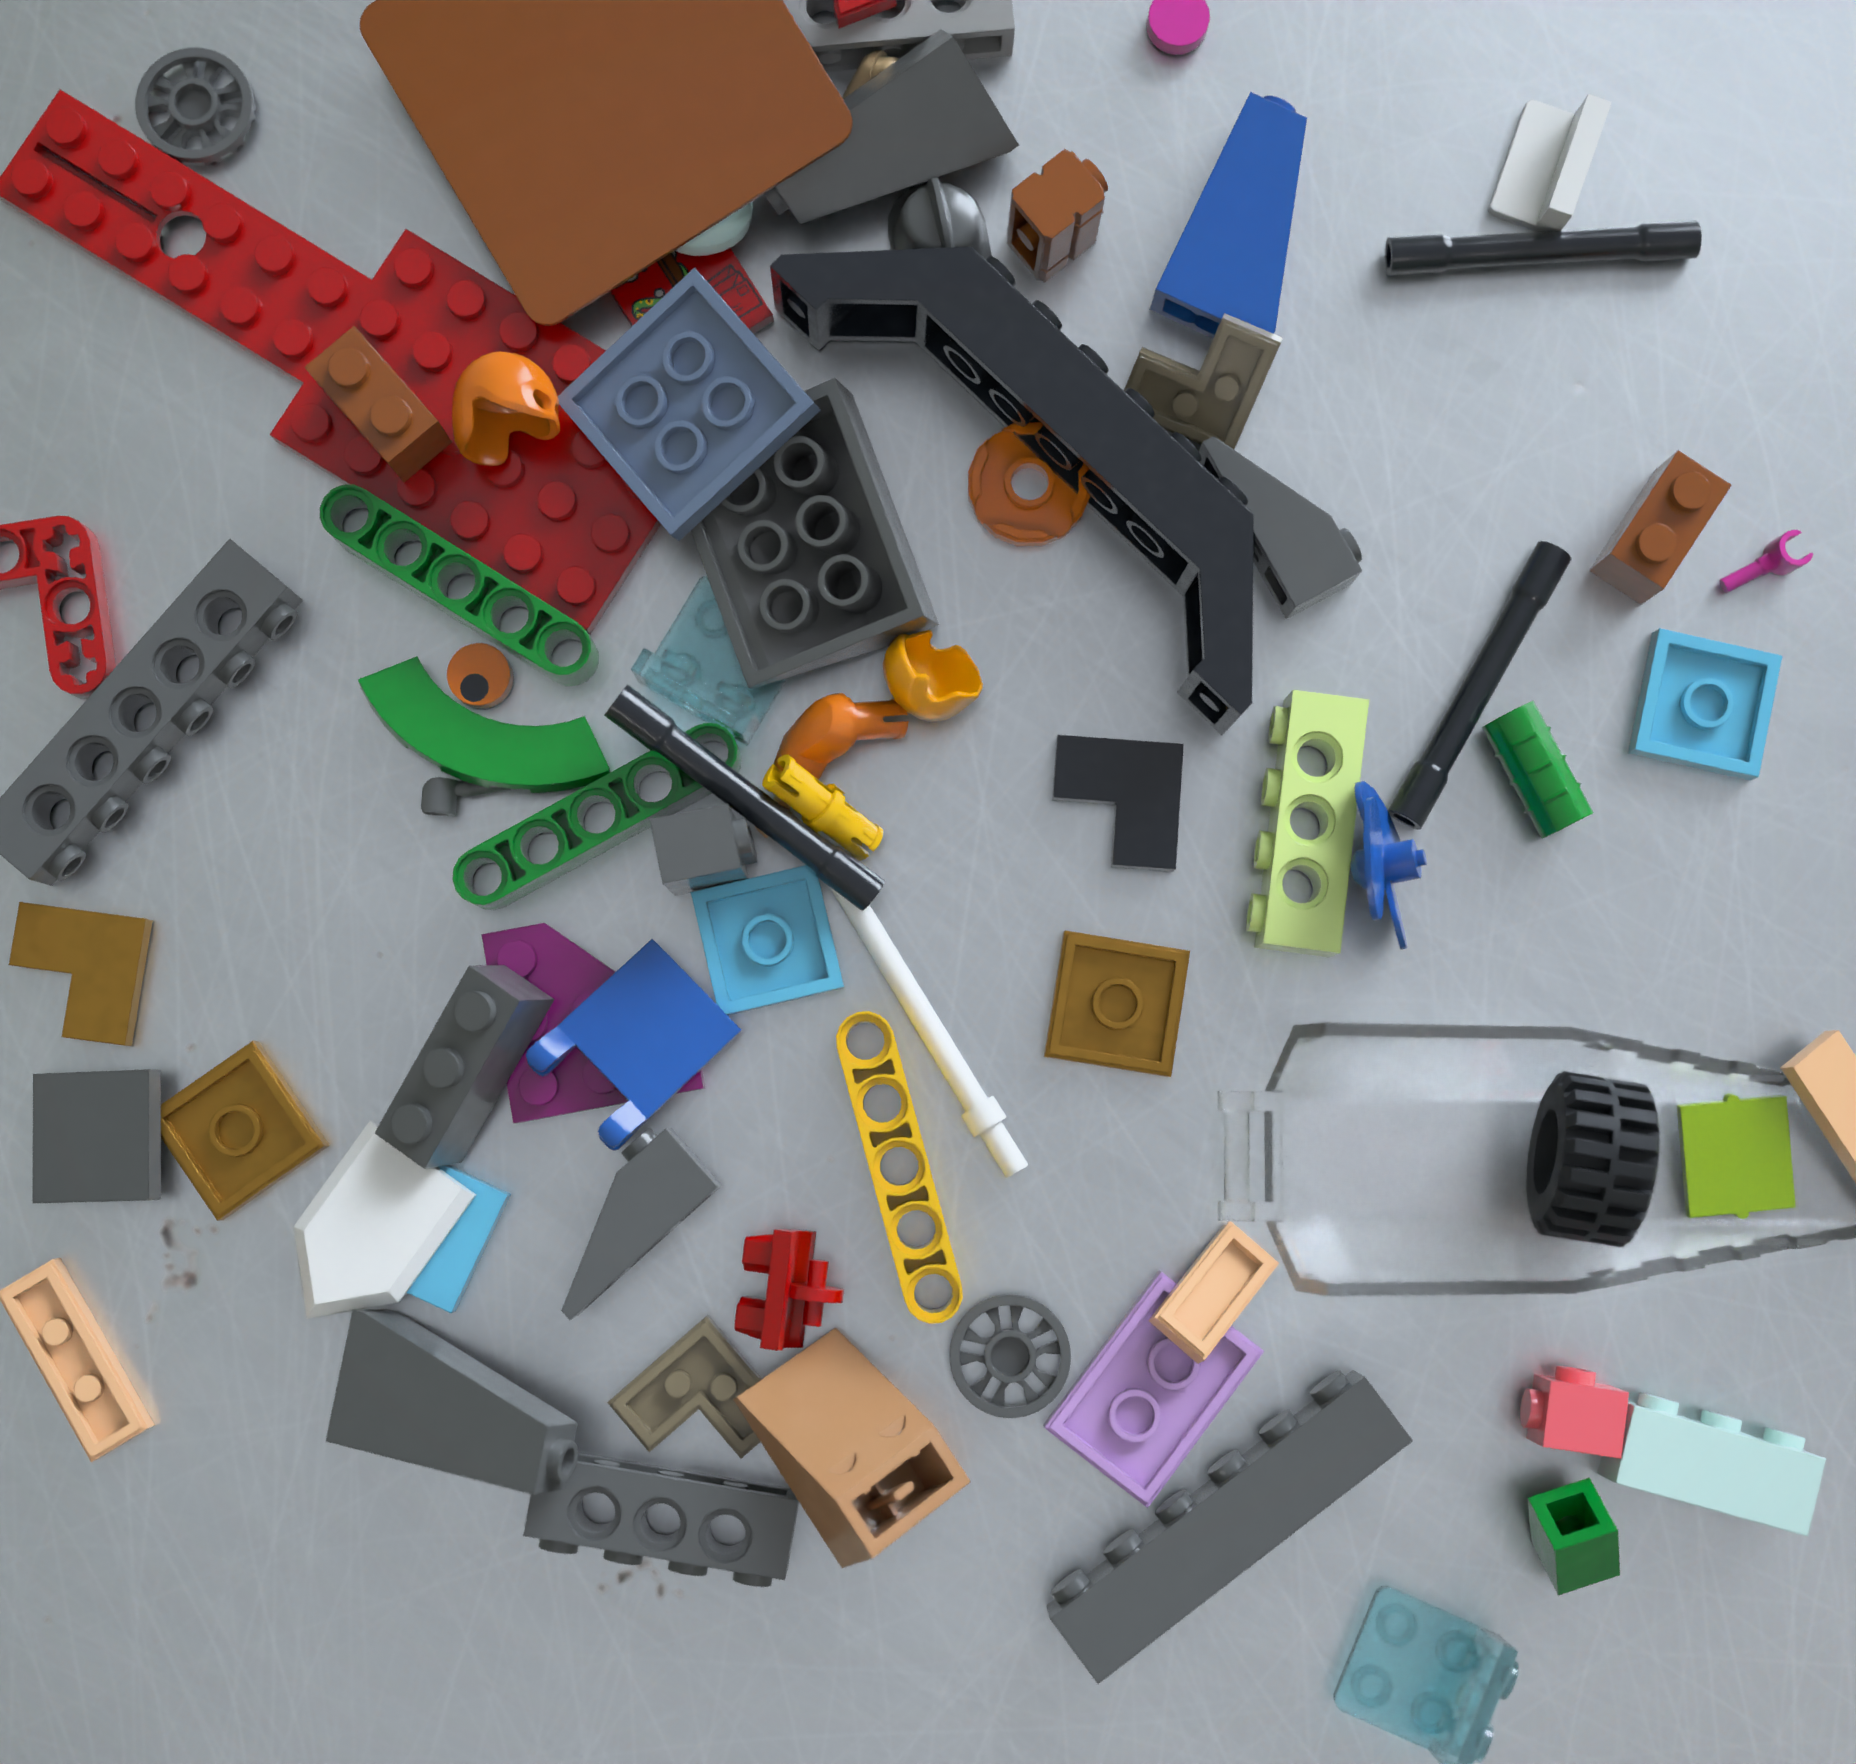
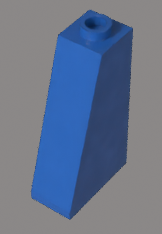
(1240, 227)

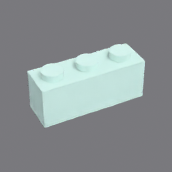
(1717, 1465)

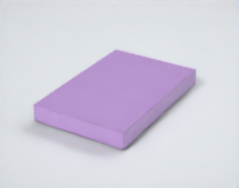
(1146, 1399)

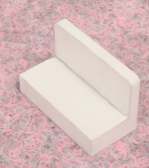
(1548, 164)

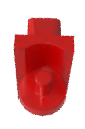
(793, 1292)

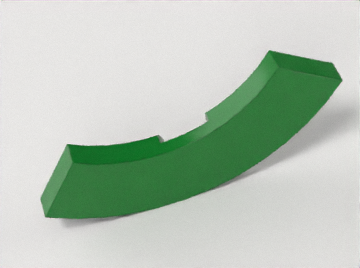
(477, 747)

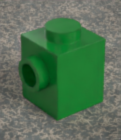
(1574, 1536)

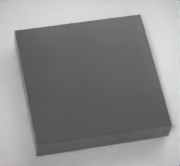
(97, 1136)

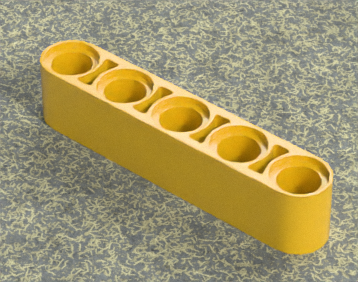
(898, 1199)

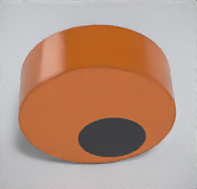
(480, 676)

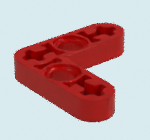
(41, 566)

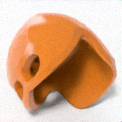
(499, 397)

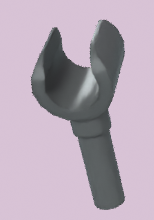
(441, 794)

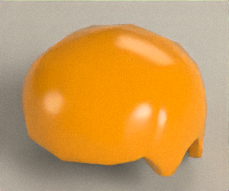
(928, 679)

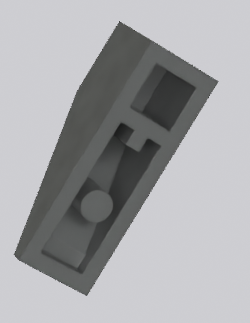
(1293, 540)
(642, 1207)

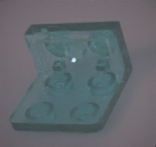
(1427, 1676)

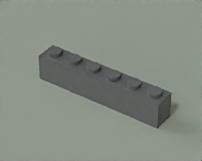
(1226, 1523)

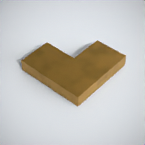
(105, 962)

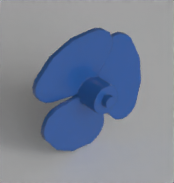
(1384, 858)

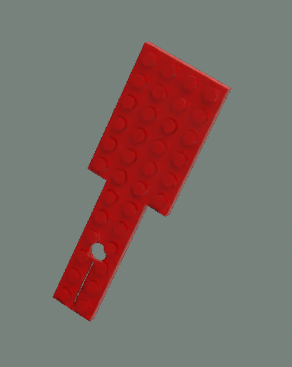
(542, 518)

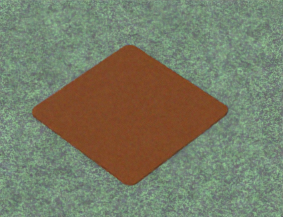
(604, 125)

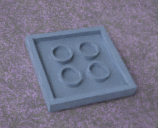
(687, 404)

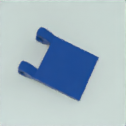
(643, 1033)

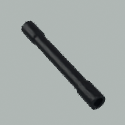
(1642, 242)
(661, 734)
(1431, 771)

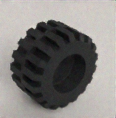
(1592, 1159)

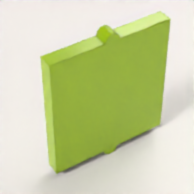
(1736, 1156)

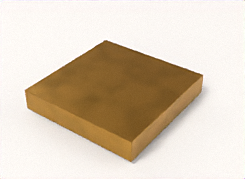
(1117, 1003)
(238, 1130)

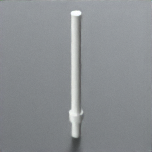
(982, 1113)

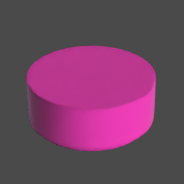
(1178, 25)

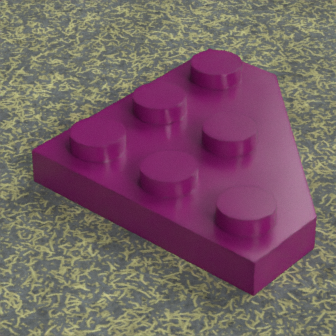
(570, 978)

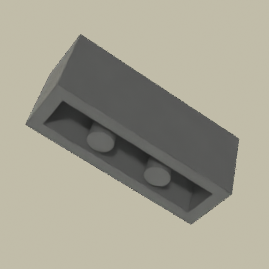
(464, 1065)

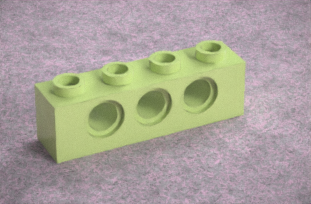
(1338, 730)

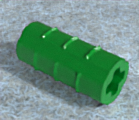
(1537, 769)

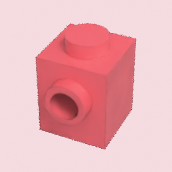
(1575, 1413)

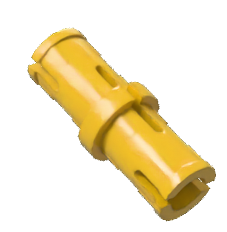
(822, 807)

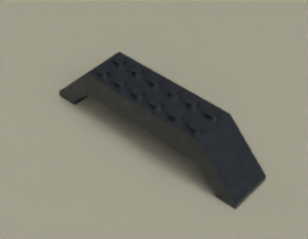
(1030, 372)

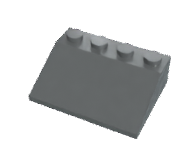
(813, 552)

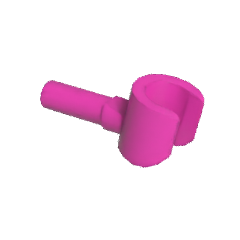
(1774, 560)

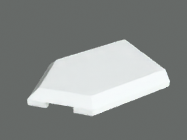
(373, 1227)

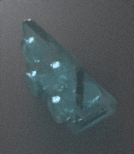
(701, 670)

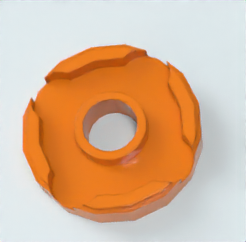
(1007, 514)

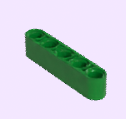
(439, 564)
(566, 821)

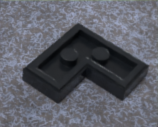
(1139, 781)

